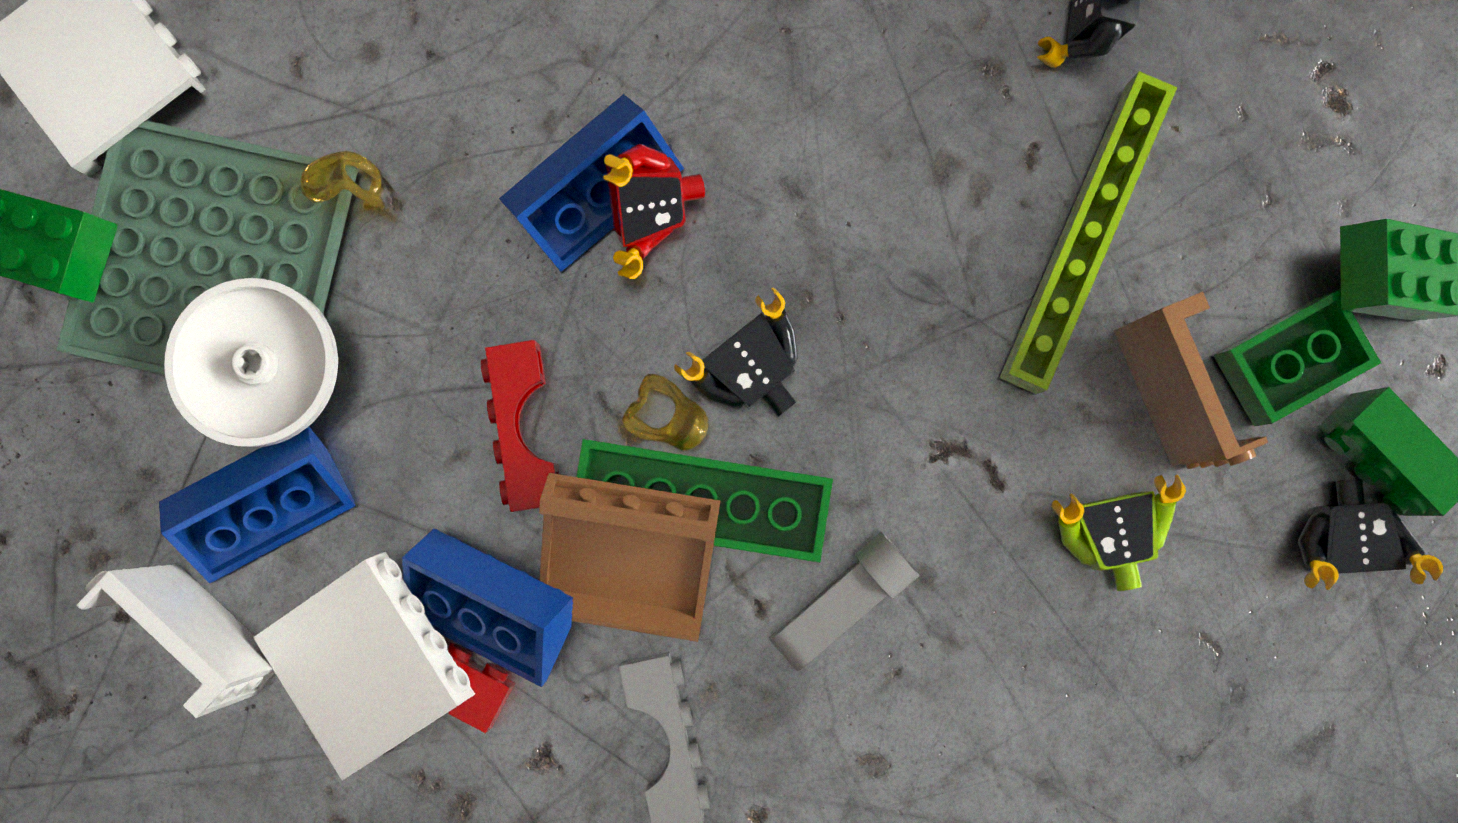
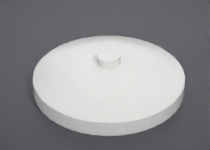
(251, 363)

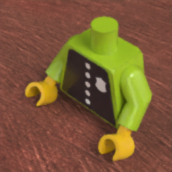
(1120, 529)

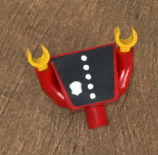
(646, 202)

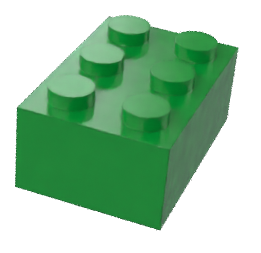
(53, 245)
(1399, 270)
(1297, 359)
(1394, 452)

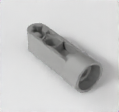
(877, 573)

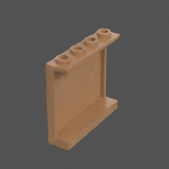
(1180, 390)
(628, 554)

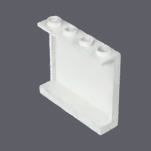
(91, 71)
(189, 628)
(364, 664)

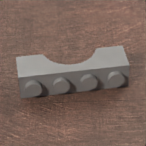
(652, 688)

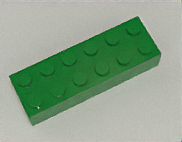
(758, 505)

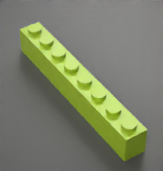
(1088, 233)

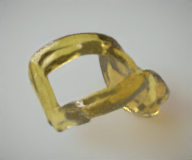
(328, 177)
(687, 425)

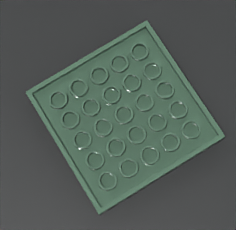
(192, 218)

